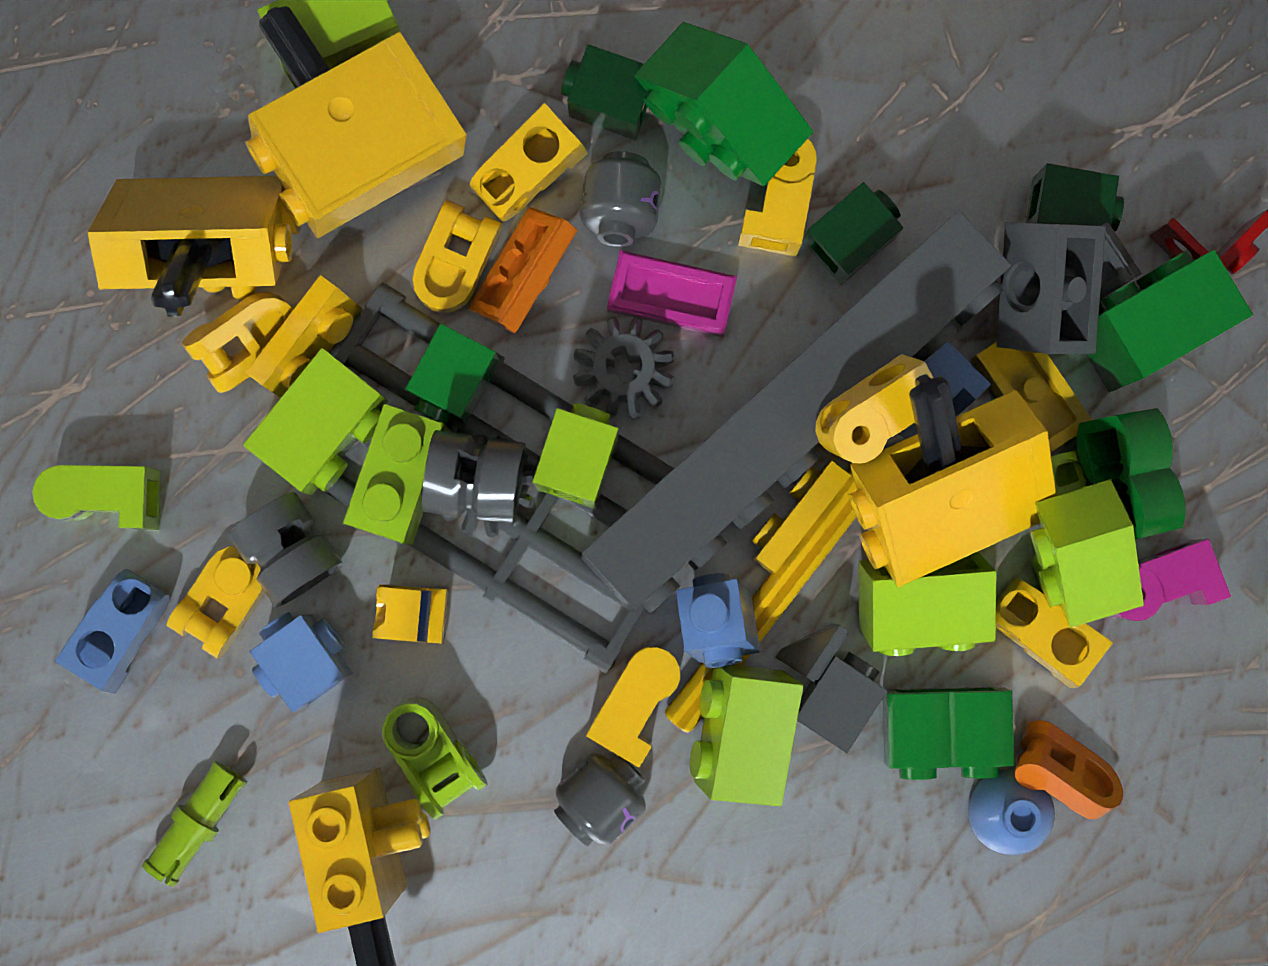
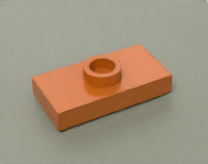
(522, 269)

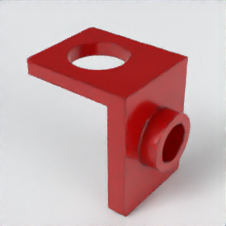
(1233, 253)

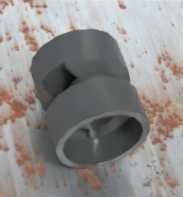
(496, 481)
(284, 549)

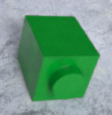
(451, 376)

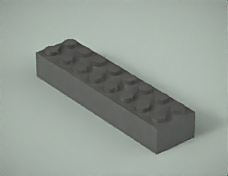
(775, 430)

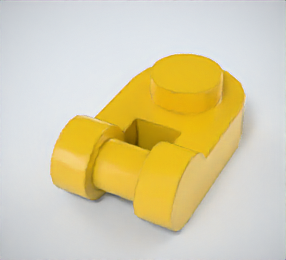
(447, 278)
(253, 322)
(229, 583)

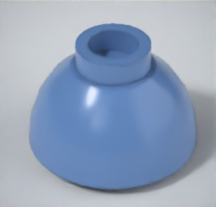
(1009, 815)

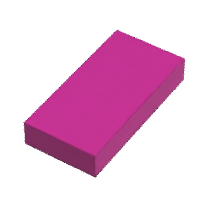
(671, 293)

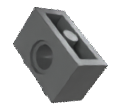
(1051, 288)

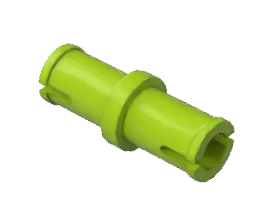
(194, 824)

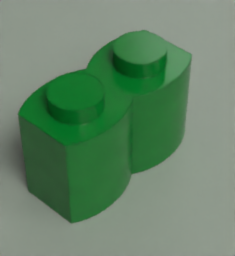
(1137, 457)
(948, 729)

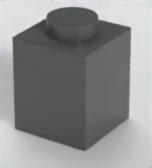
(841, 701)

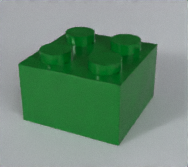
(722, 104)
(1172, 315)

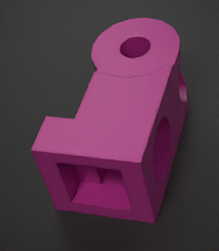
(1179, 572)

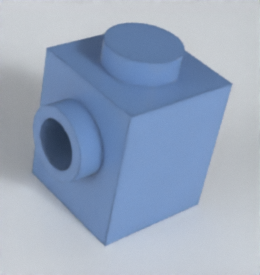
(717, 620)
(299, 659)

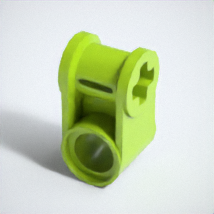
(432, 759)

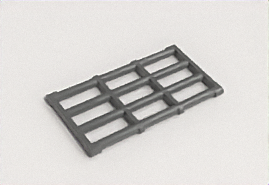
(496, 584)

